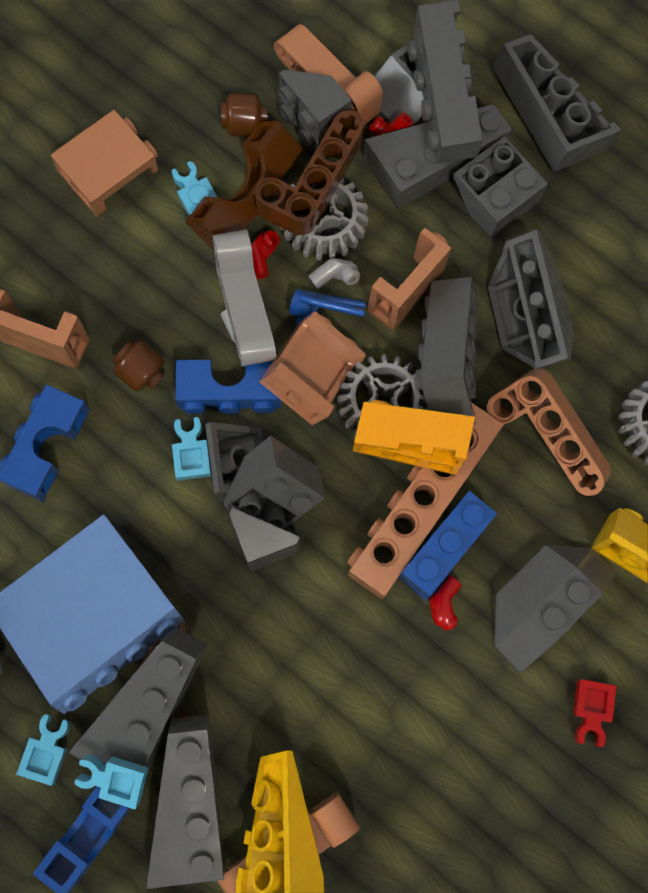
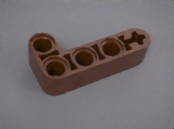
(318, 171)

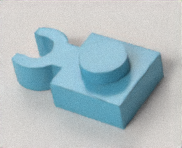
(192, 190)
(190, 456)
(44, 757)
(118, 779)

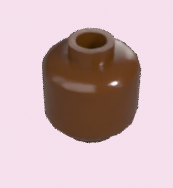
(242, 114)
(138, 365)

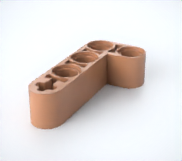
(305, 53)
(553, 433)
(331, 826)

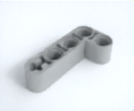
(243, 298)

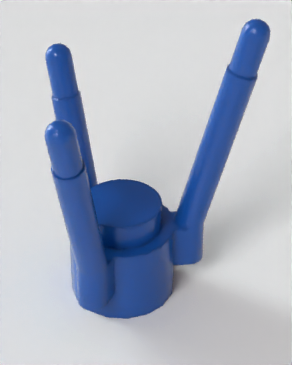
(307, 302)

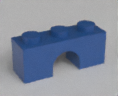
(199, 391)
(51, 415)
(447, 545)
(81, 844)

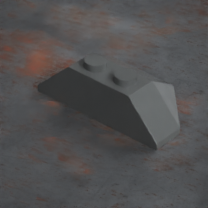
(531, 303)
(547, 600)

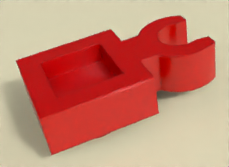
(594, 704)

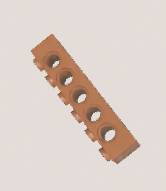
(379, 576)

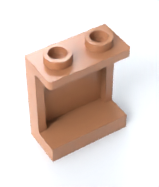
(104, 160)
(394, 304)
(61, 345)
(312, 367)

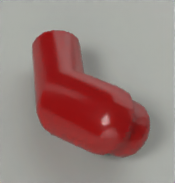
(380, 127)
(262, 248)
(441, 604)

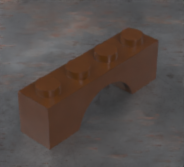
(268, 154)

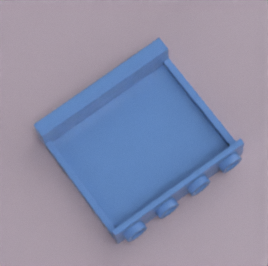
(84, 615)

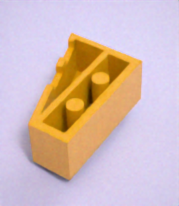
(414, 436)

